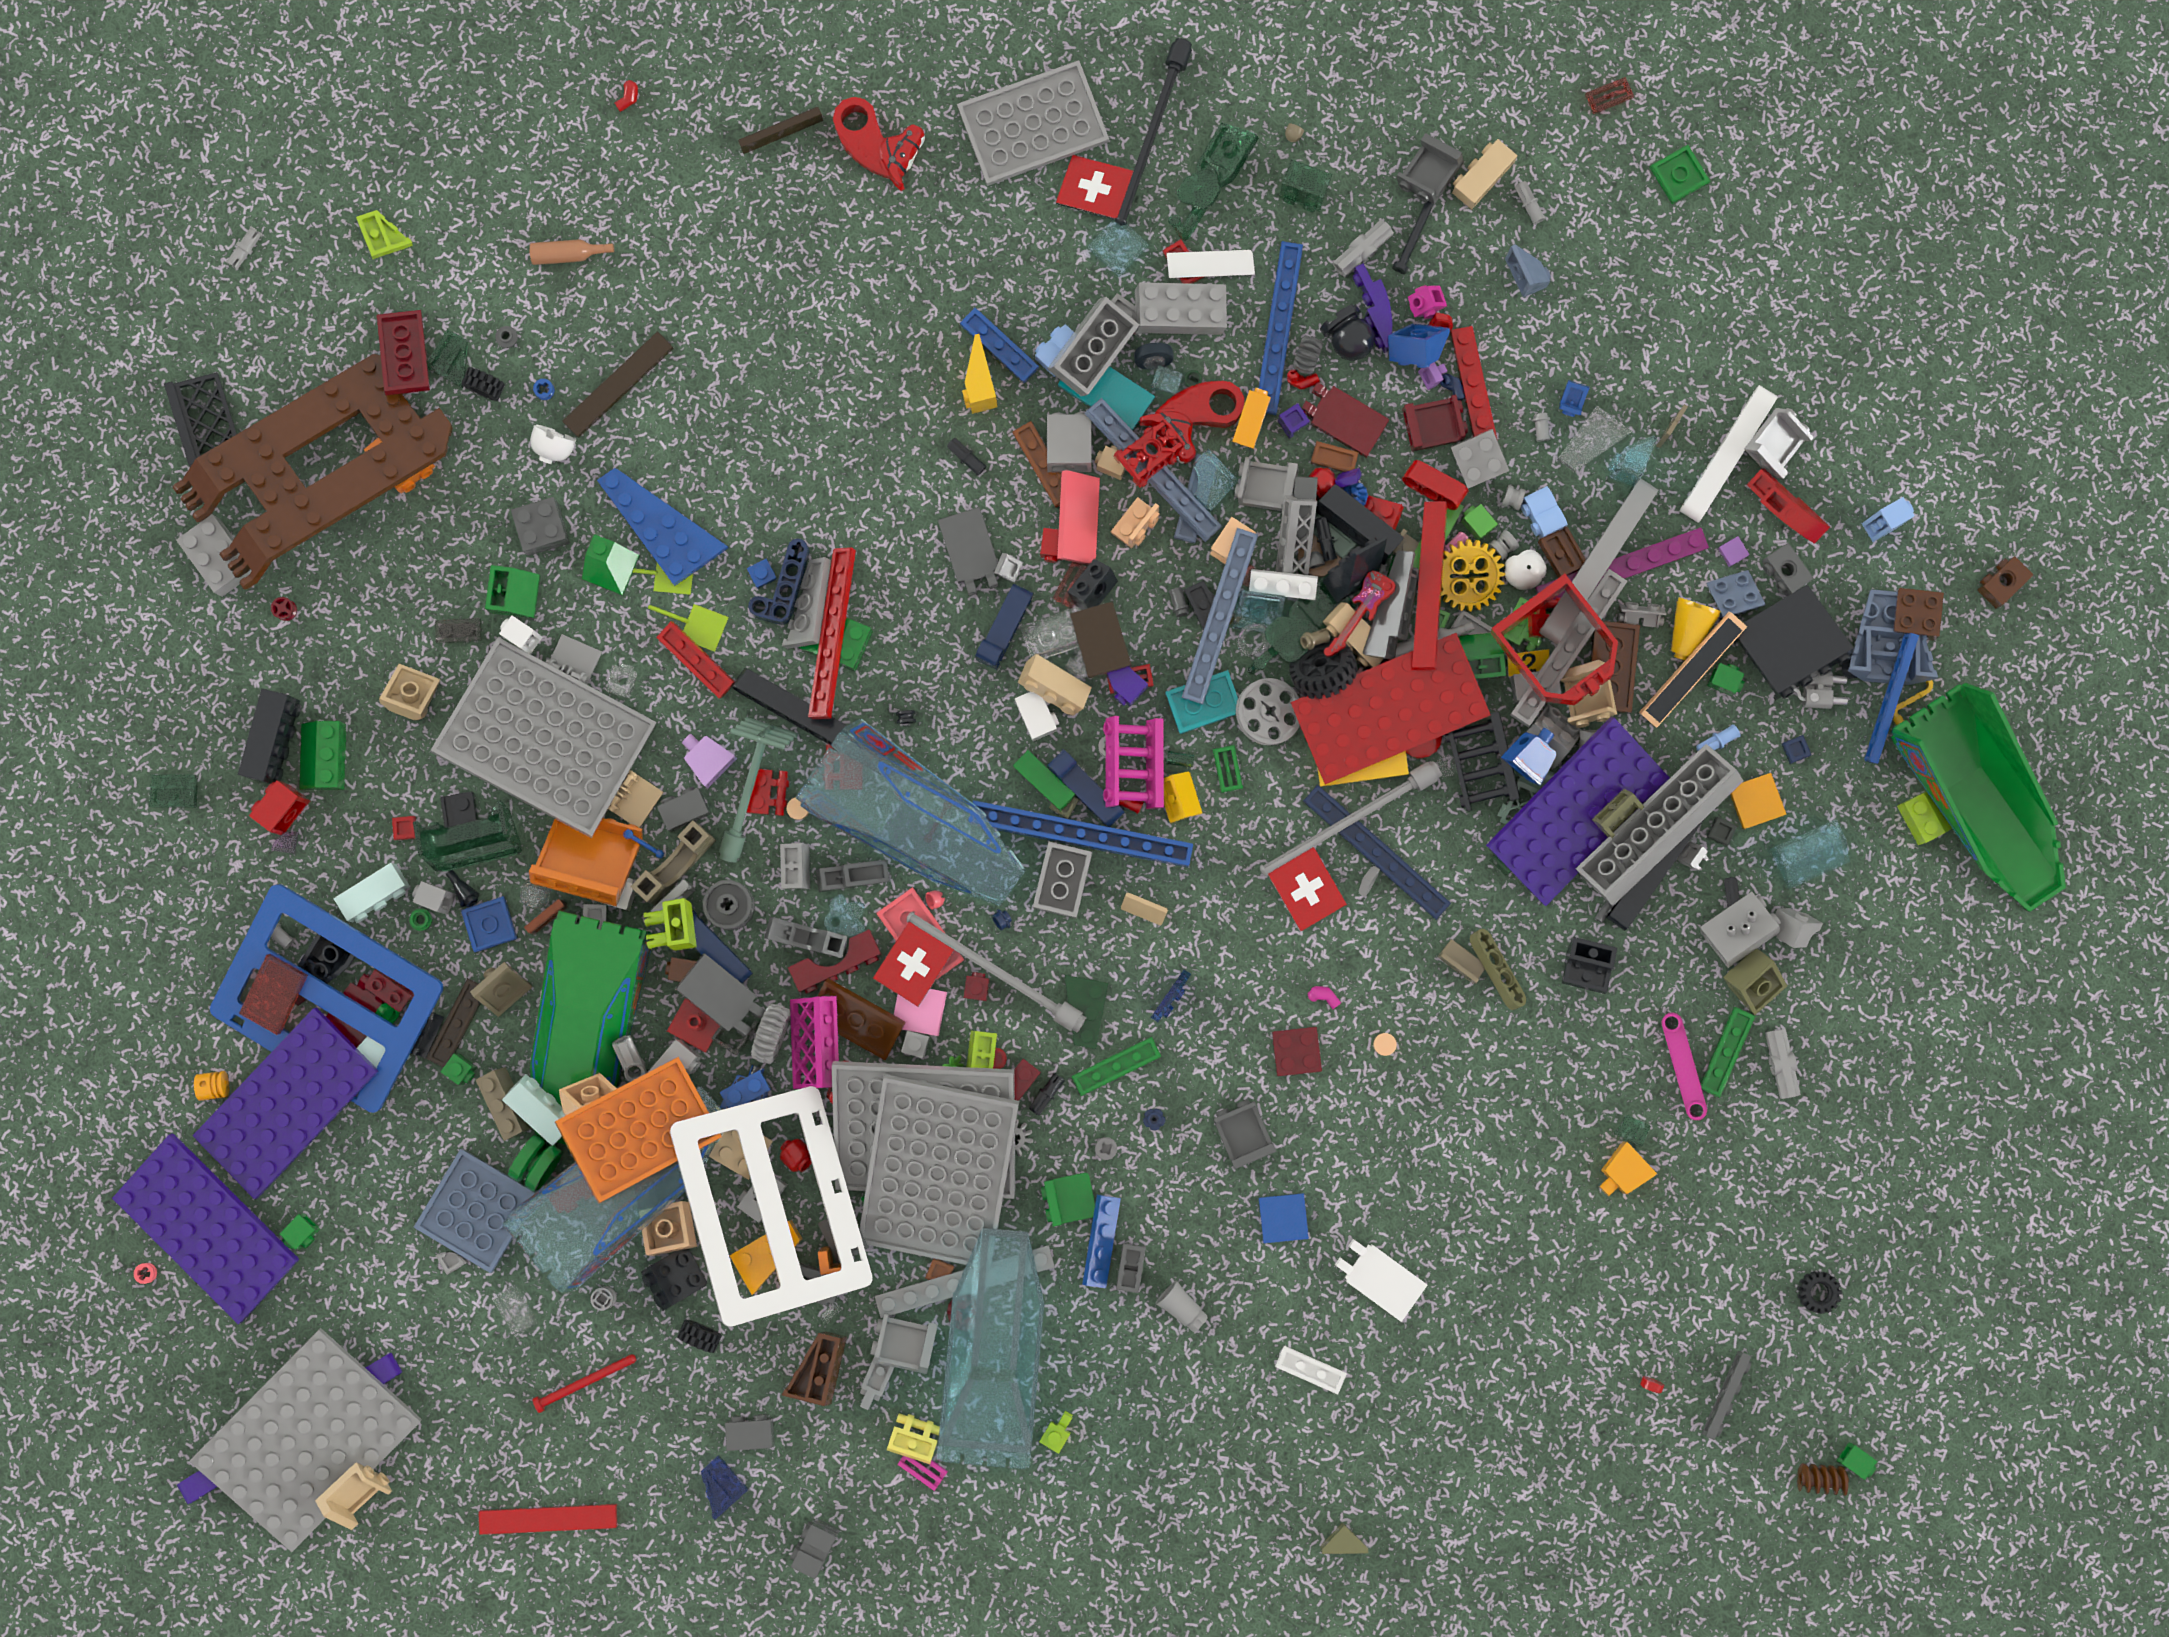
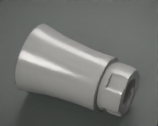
(1182, 1307)

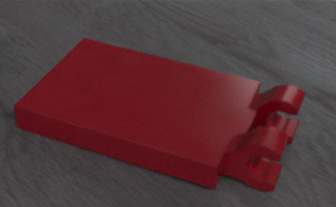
(1345, 419)
(365, 998)

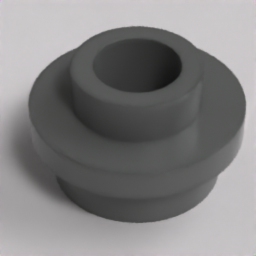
(511, 341)

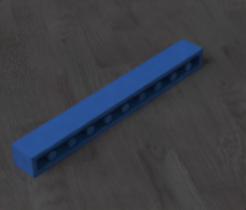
(1087, 835)

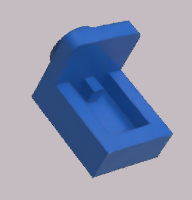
(1573, 398)

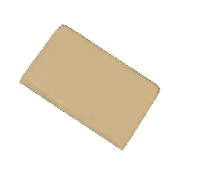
(1144, 908)

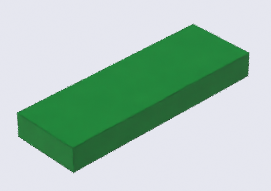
(1044, 780)

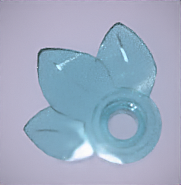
(848, 915)

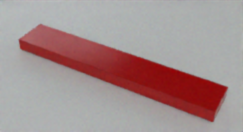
(547, 1519)

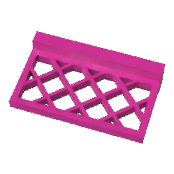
(823, 1042)

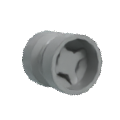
(1504, 544)
(608, 1298)

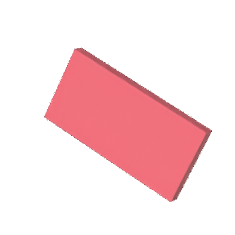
(1078, 517)
(895, 916)

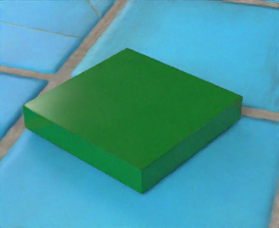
(1680, 174)

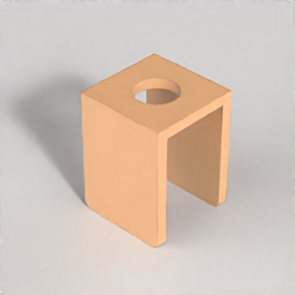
(1223, 543)

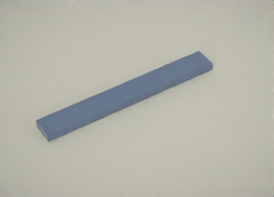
(1163, 481)
(1220, 615)

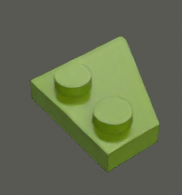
(381, 235)

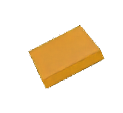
(1757, 801)

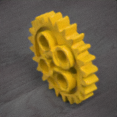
(1469, 555)

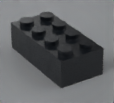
(269, 737)

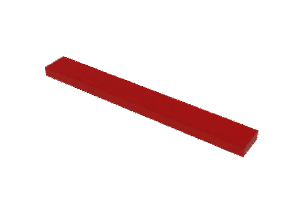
(1429, 586)
(832, 633)

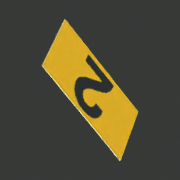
(1533, 660)

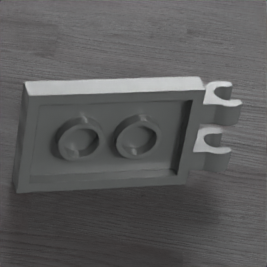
(969, 548)
(719, 995)

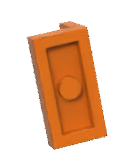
(826, 1261)

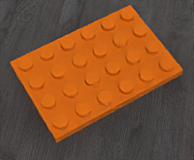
(628, 1130)

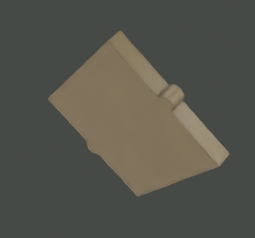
(1672, 425)

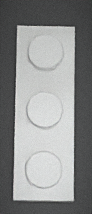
(1283, 584)

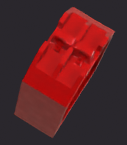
(1588, 685)

